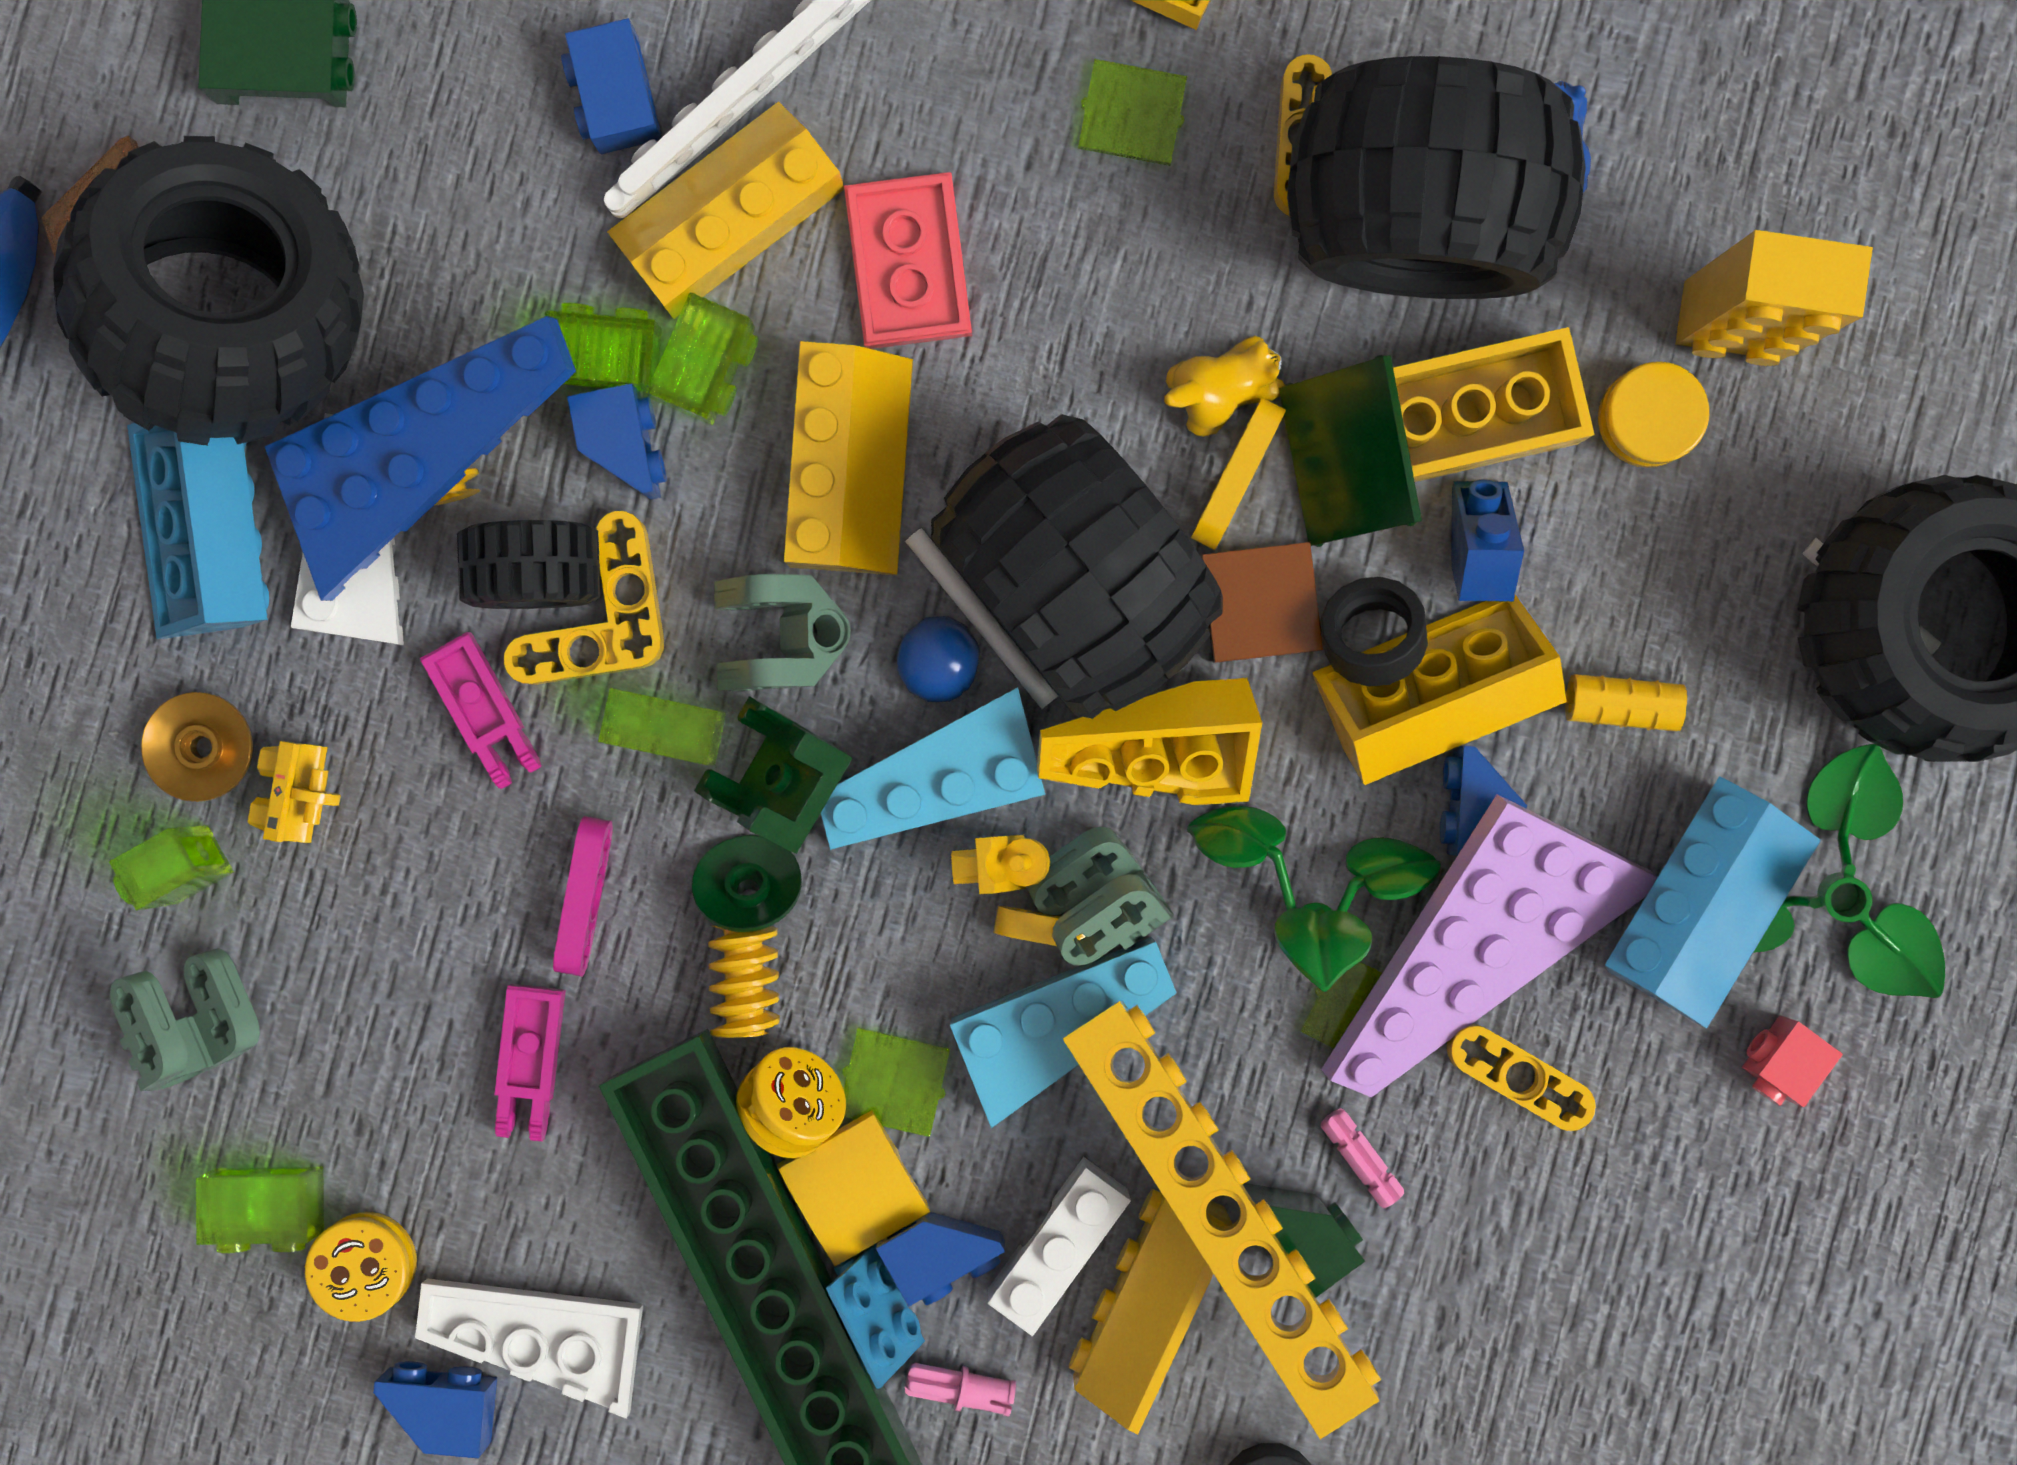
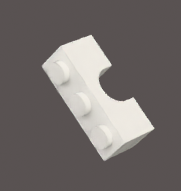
(1060, 1247)

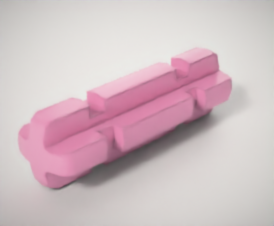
(1362, 1158)

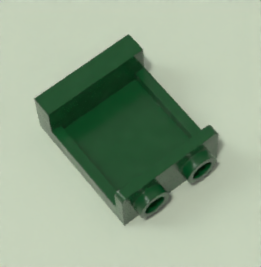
(276, 49)

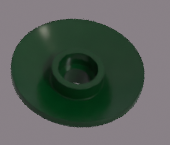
(745, 865)

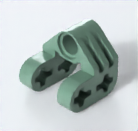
(803, 605)
(1122, 900)
(180, 1049)

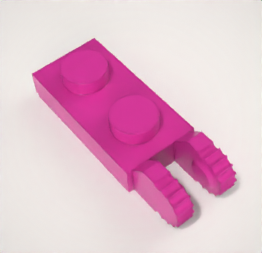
(479, 705)
(528, 1056)

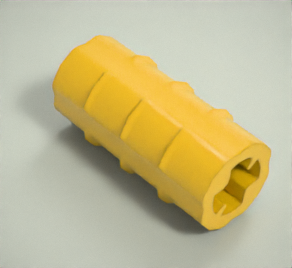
(1626, 702)

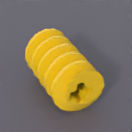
(744, 983)

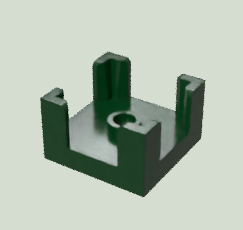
(784, 782)

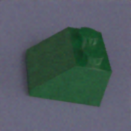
(1318, 1233)

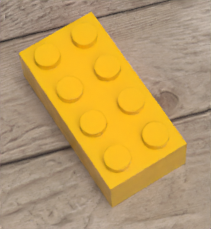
(1773, 297)
(1493, 404)

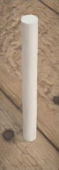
(981, 618)

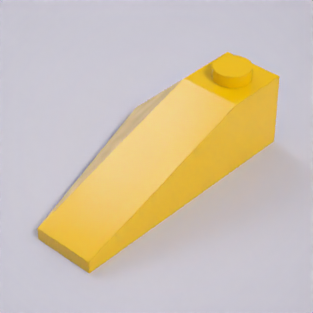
(1176, 742)

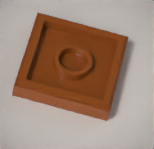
(1266, 603)

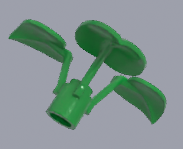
(1315, 937)
(1900, 947)

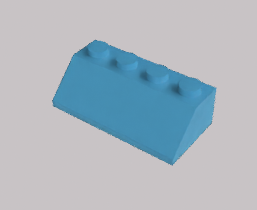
(197, 533)
(1712, 902)

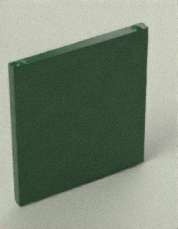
(1350, 452)

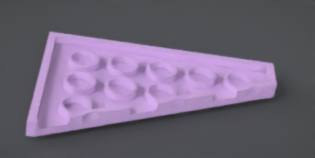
(1495, 922)

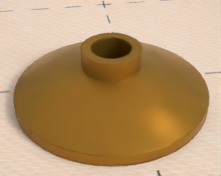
(172, 741)

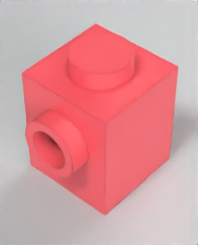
(1789, 1062)

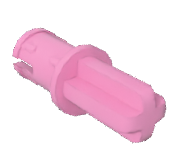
(960, 1388)

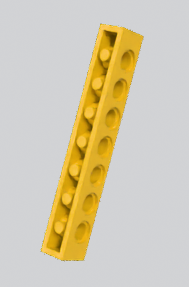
(1324, 1399)

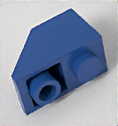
(614, 433)
(1485, 541)
(1473, 789)
(937, 1252)
(440, 1410)

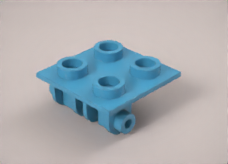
(875, 1315)

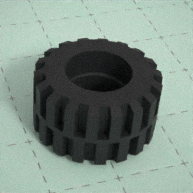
(528, 564)

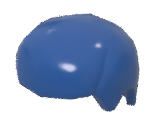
(938, 659)

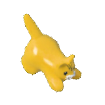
(1217, 386)

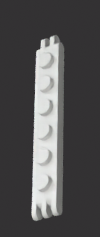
(731, 98)

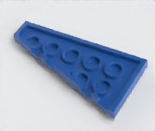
(399, 452)

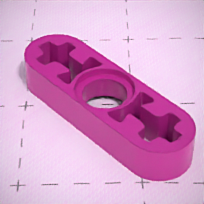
(583, 896)

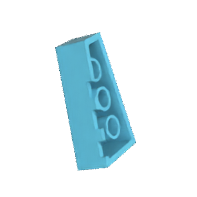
(946, 775)
(1017, 1040)

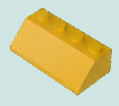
(727, 208)
(848, 459)
(1474, 679)
(1143, 1315)

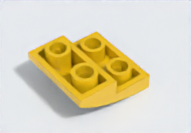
(854, 1189)

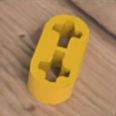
(1026, 925)

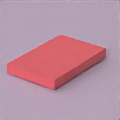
(908, 260)

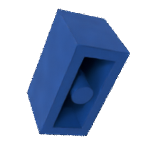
(612, 86)

